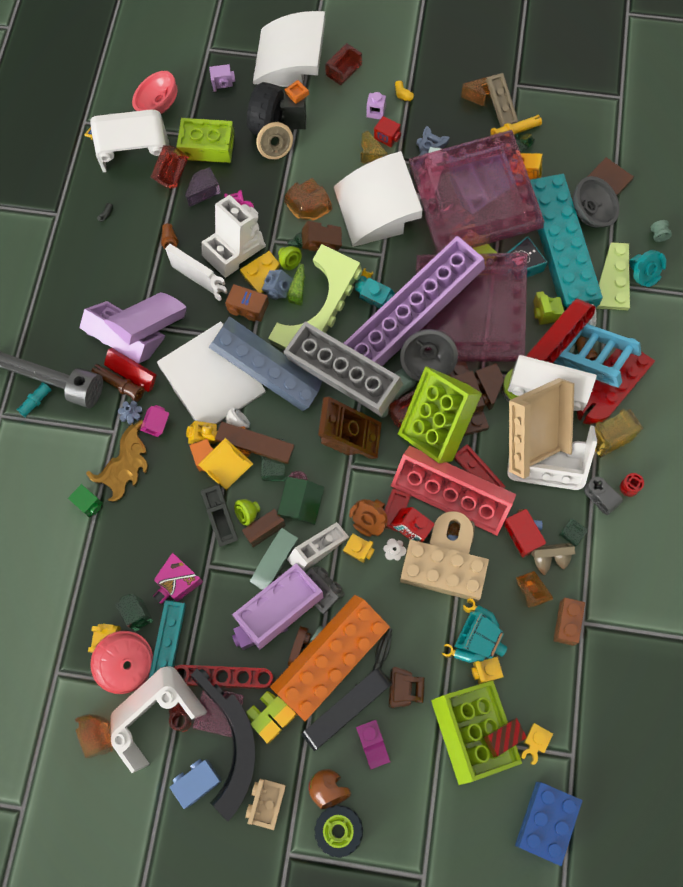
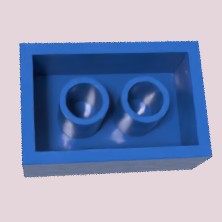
(548, 823)

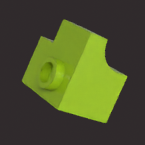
(547, 309)

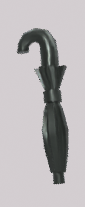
(382, 650)

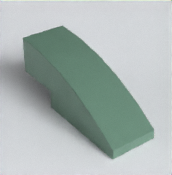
(274, 559)

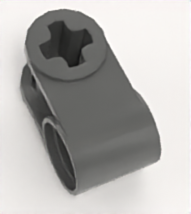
(604, 496)

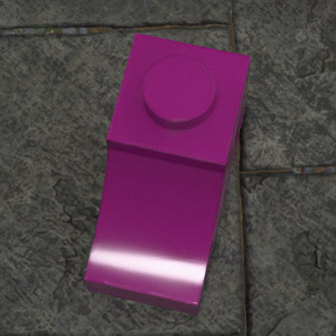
(373, 744)

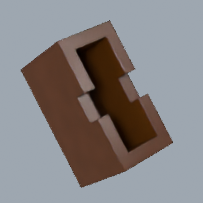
(314, 235)

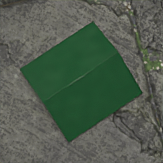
(300, 500)

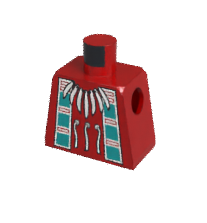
(413, 525)

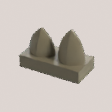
(561, 553)

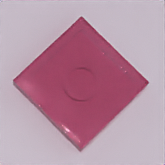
(214, 720)

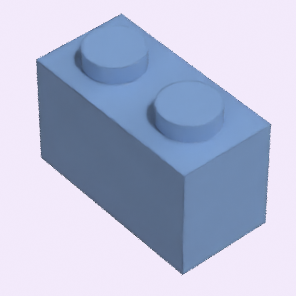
(195, 783)

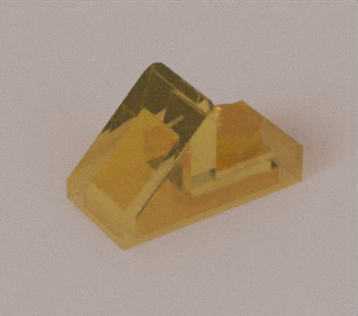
(372, 148)

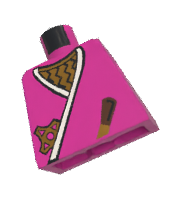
(175, 580)

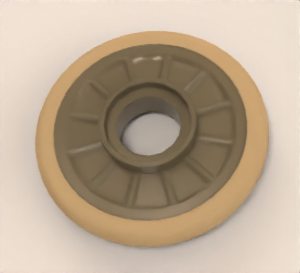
(270, 131)

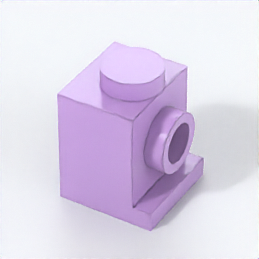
(221, 76)
(376, 100)

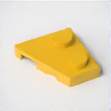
(258, 270)

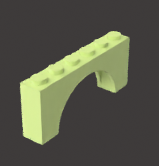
(341, 275)

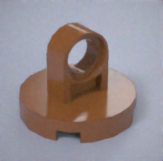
(369, 517)

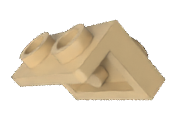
(266, 804)

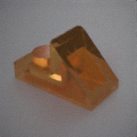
(476, 91)
(533, 589)

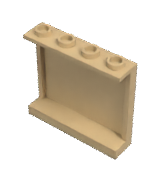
(540, 425)

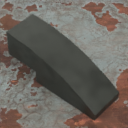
(219, 515)

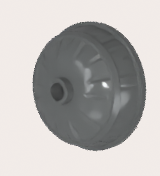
(595, 202)
(441, 357)

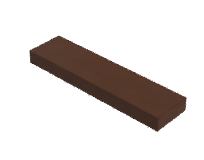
(255, 442)

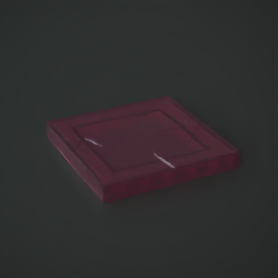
(476, 192)
(489, 313)

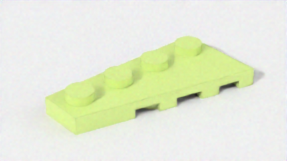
(615, 278)

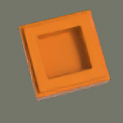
(296, 91)

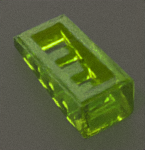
(295, 292)

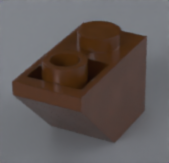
(489, 383)

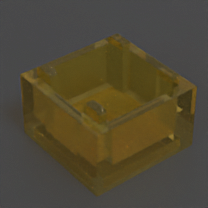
(616, 432)

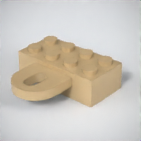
(445, 563)

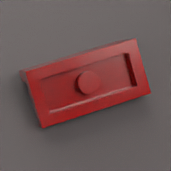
(524, 532)

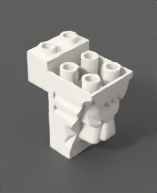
(234, 237)

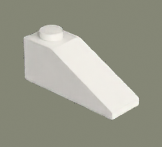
(317, 547)

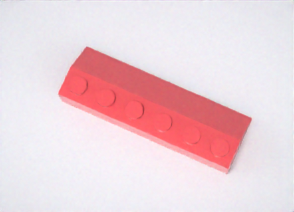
(453, 490)

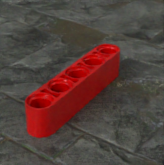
(563, 331)
(233, 675)

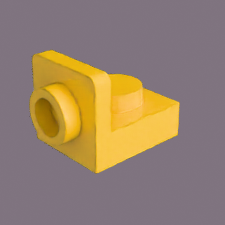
(194, 434)
(359, 548)
(487, 670)

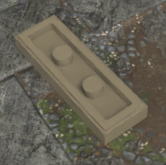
(501, 99)

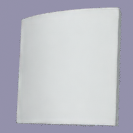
(290, 48)
(378, 200)
(207, 381)

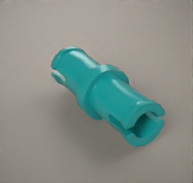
(34, 399)

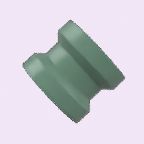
(661, 230)

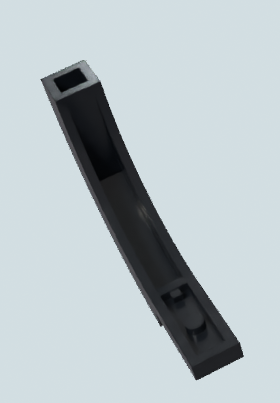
(243, 761)

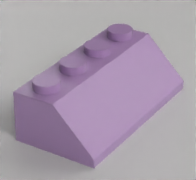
(94, 325)

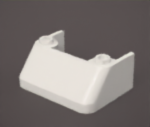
(127, 132)
(564, 469)
(163, 687)

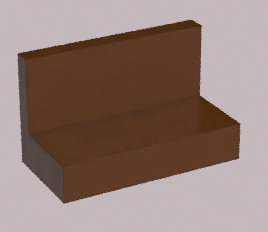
(263, 528)

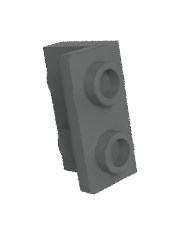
(331, 590)

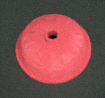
(156, 92)
(110, 656)

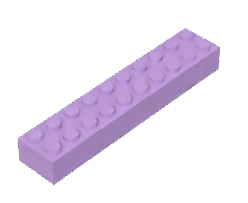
(417, 302)

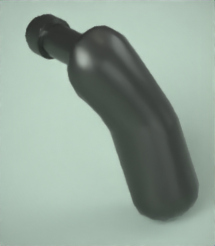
(108, 208)

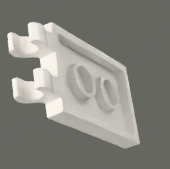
(196, 271)

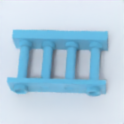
(605, 374)

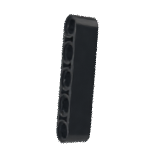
(346, 709)

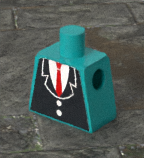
(536, 261)

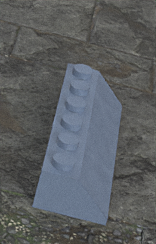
(265, 364)

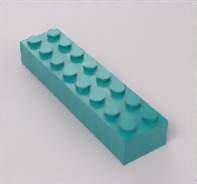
(565, 243)

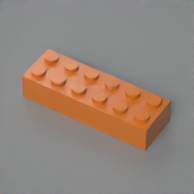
(330, 657)

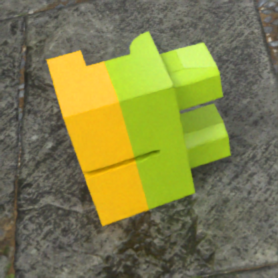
(263, 723)

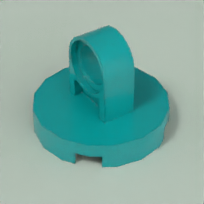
(648, 267)

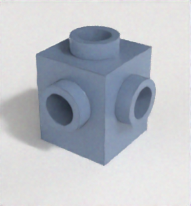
(277, 284)

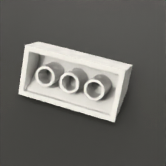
(533, 373)

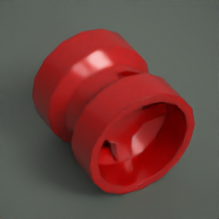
(630, 489)

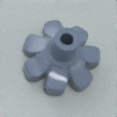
(130, 412)

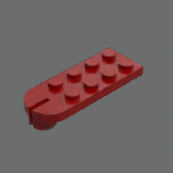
(607, 397)

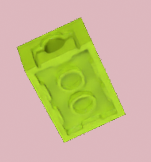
(206, 139)

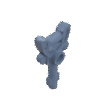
(427, 141)

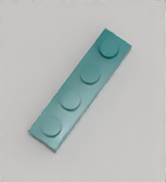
(168, 636)

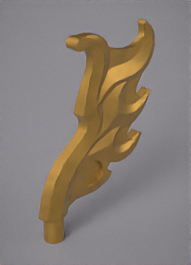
(126, 465)

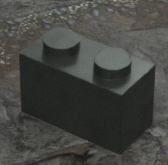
(293, 114)

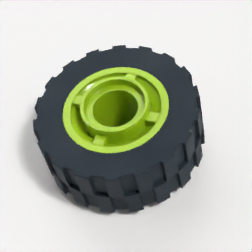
(324, 831)

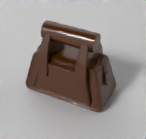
(401, 689)

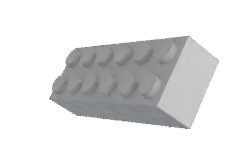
(343, 368)

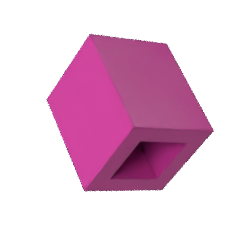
(154, 420)

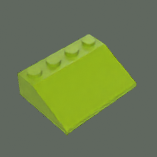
(439, 415)
(464, 722)

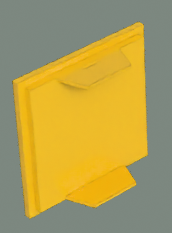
(225, 464)

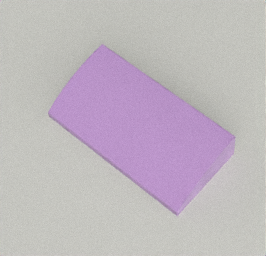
(146, 317)
(278, 606)

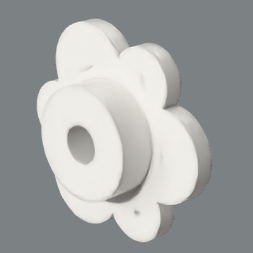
(390, 553)

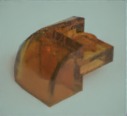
(308, 200)
(94, 735)

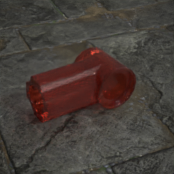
(176, 712)

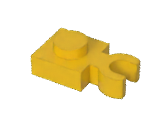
(538, 740)

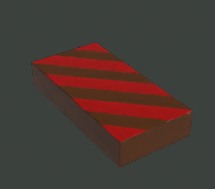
(505, 737)

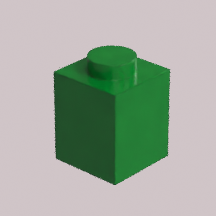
(85, 501)

